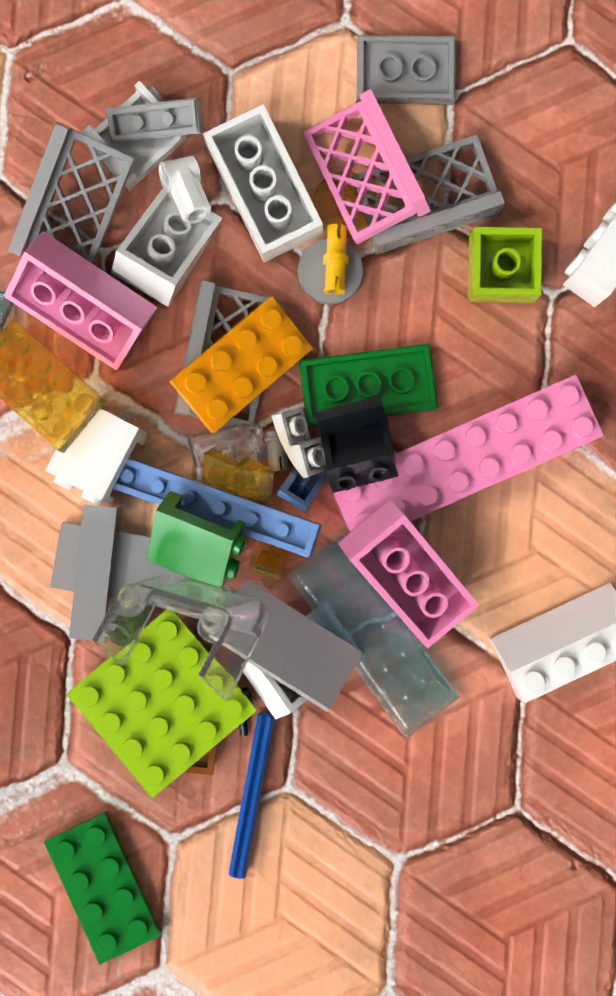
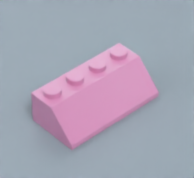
(79, 300)

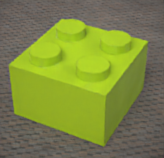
(505, 264)

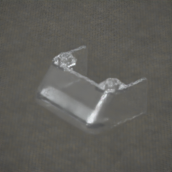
(225, 617)

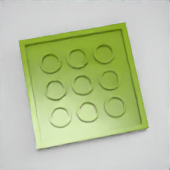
(157, 705)

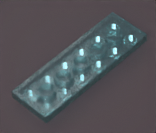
(391, 656)

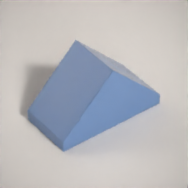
(301, 491)

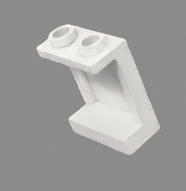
(147, 152)
(96, 457)

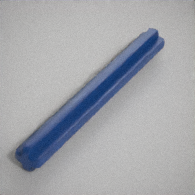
(251, 795)

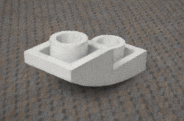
(304, 453)

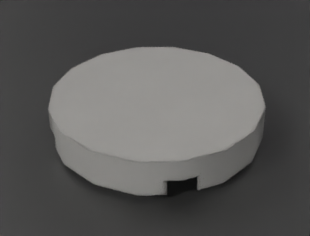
(313, 272)

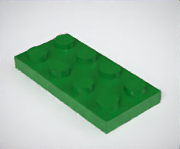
(102, 887)

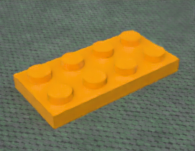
(241, 364)

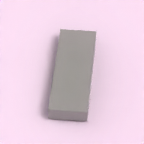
(155, 120)

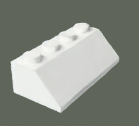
(560, 644)

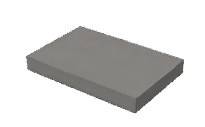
(407, 68)

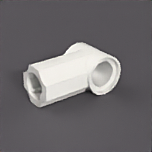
(183, 180)

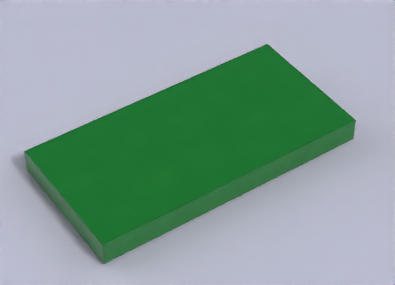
(397, 374)

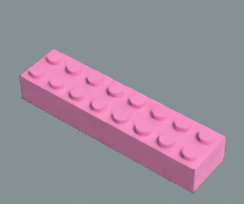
(479, 454)

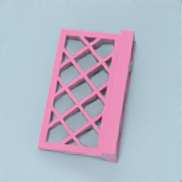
(393, 160)

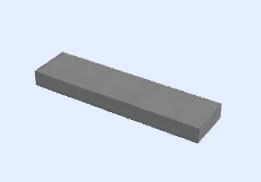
(93, 570)

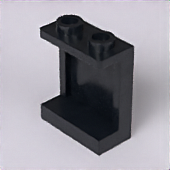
(357, 444)

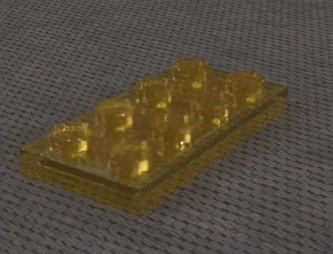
(44, 388)

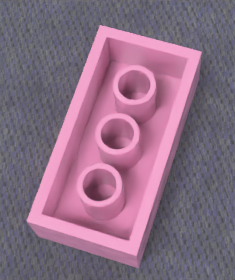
(408, 573)

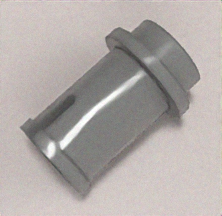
(277, 456)

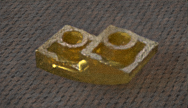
(239, 478)

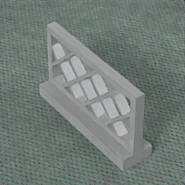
(47, 183)
(443, 217)
(201, 332)

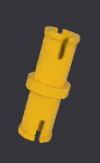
(336, 259)

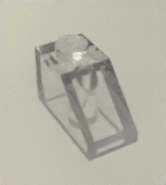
(233, 440)

